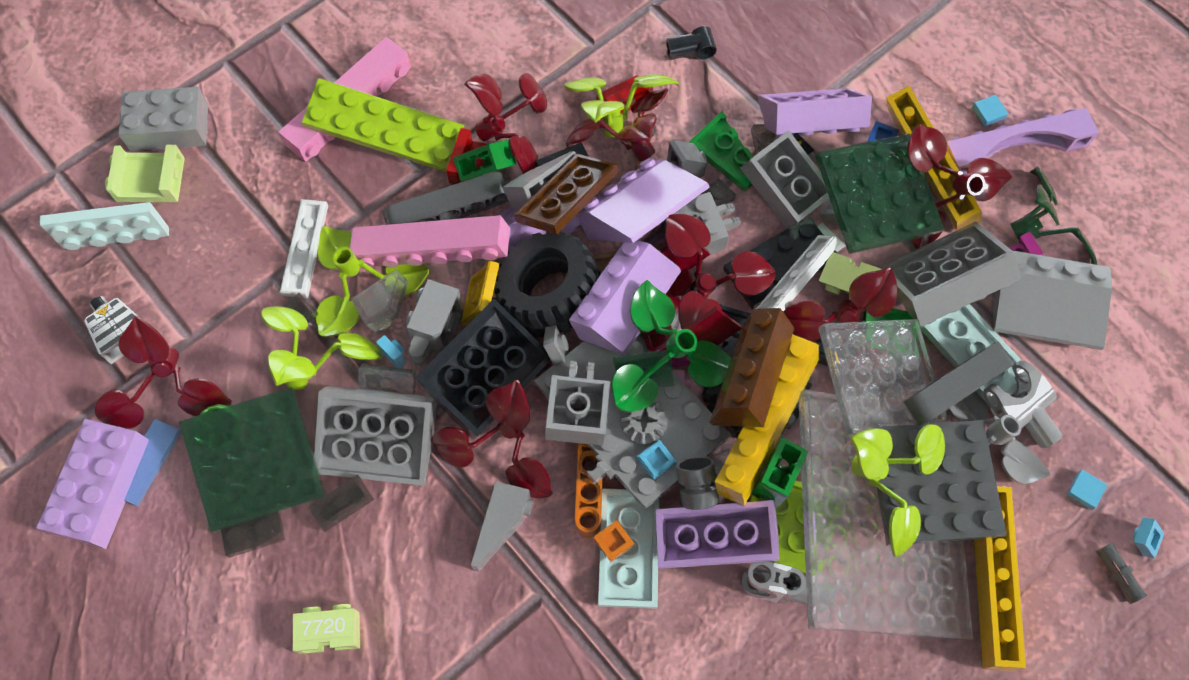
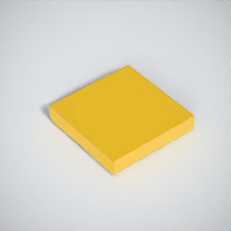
(479, 292)

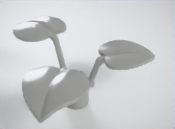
(1018, 460)

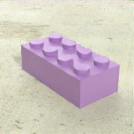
(93, 484)

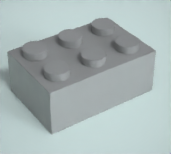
(163, 118)
(787, 179)

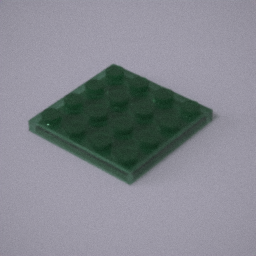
(878, 194)
(252, 459)

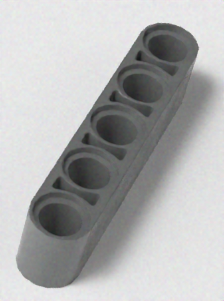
(450, 202)
(958, 383)

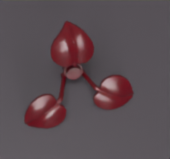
(491, 126)
(637, 133)
(982, 179)
(685, 238)
(870, 292)
(141, 344)
(511, 408)

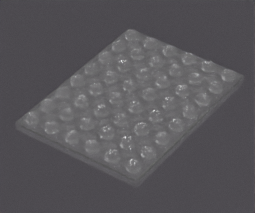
(849, 568)

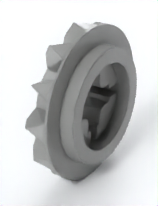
(653, 431)

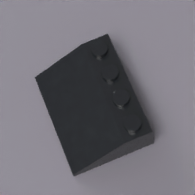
(479, 359)

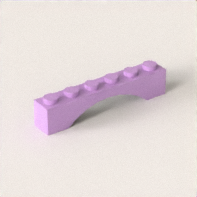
(1062, 131)

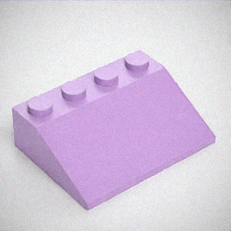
(639, 201)

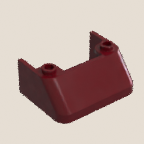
(712, 326)

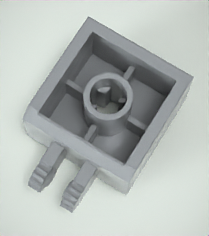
(705, 209)
(433, 320)
(569, 393)

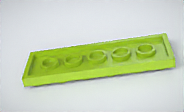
(381, 124)

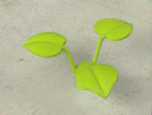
(611, 109)
(334, 252)
(297, 370)
(872, 461)

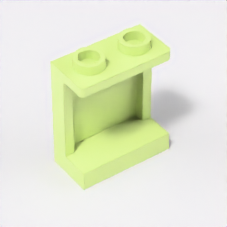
(145, 175)

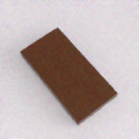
(566, 193)

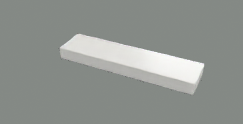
(304, 248)
(800, 273)

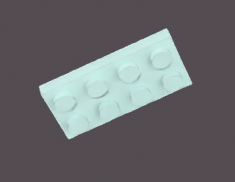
(105, 226)
(963, 336)
(633, 576)

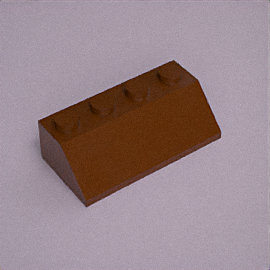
(753, 370)

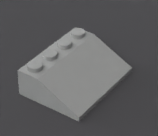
(953, 273)
(1055, 301)
(374, 434)

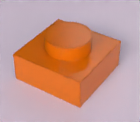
(613, 541)

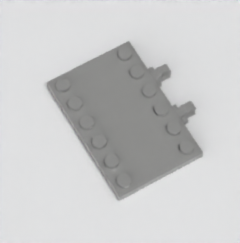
(685, 437)

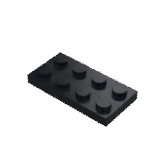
(782, 253)

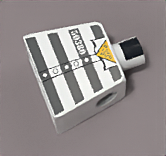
(107, 325)

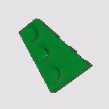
(724, 150)

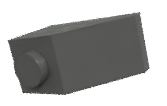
(687, 157)

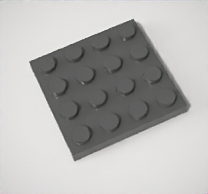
(958, 497)

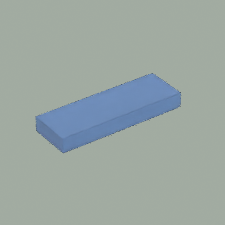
(161, 440)

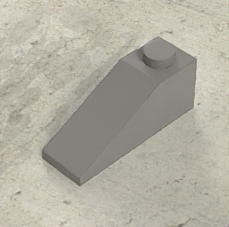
(529, 183)
(503, 517)

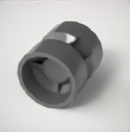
(697, 483)

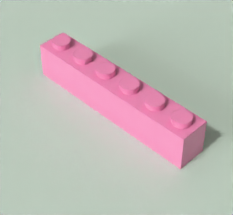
(369, 75)
(431, 241)

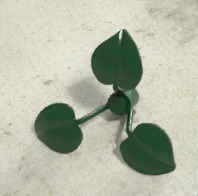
(1032, 223)

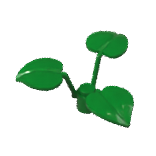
(654, 310)

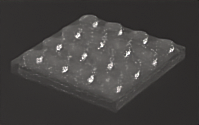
(876, 370)

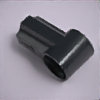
(698, 44)

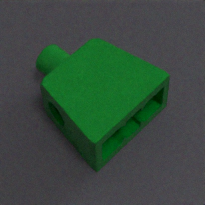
(494, 156)
(776, 480)

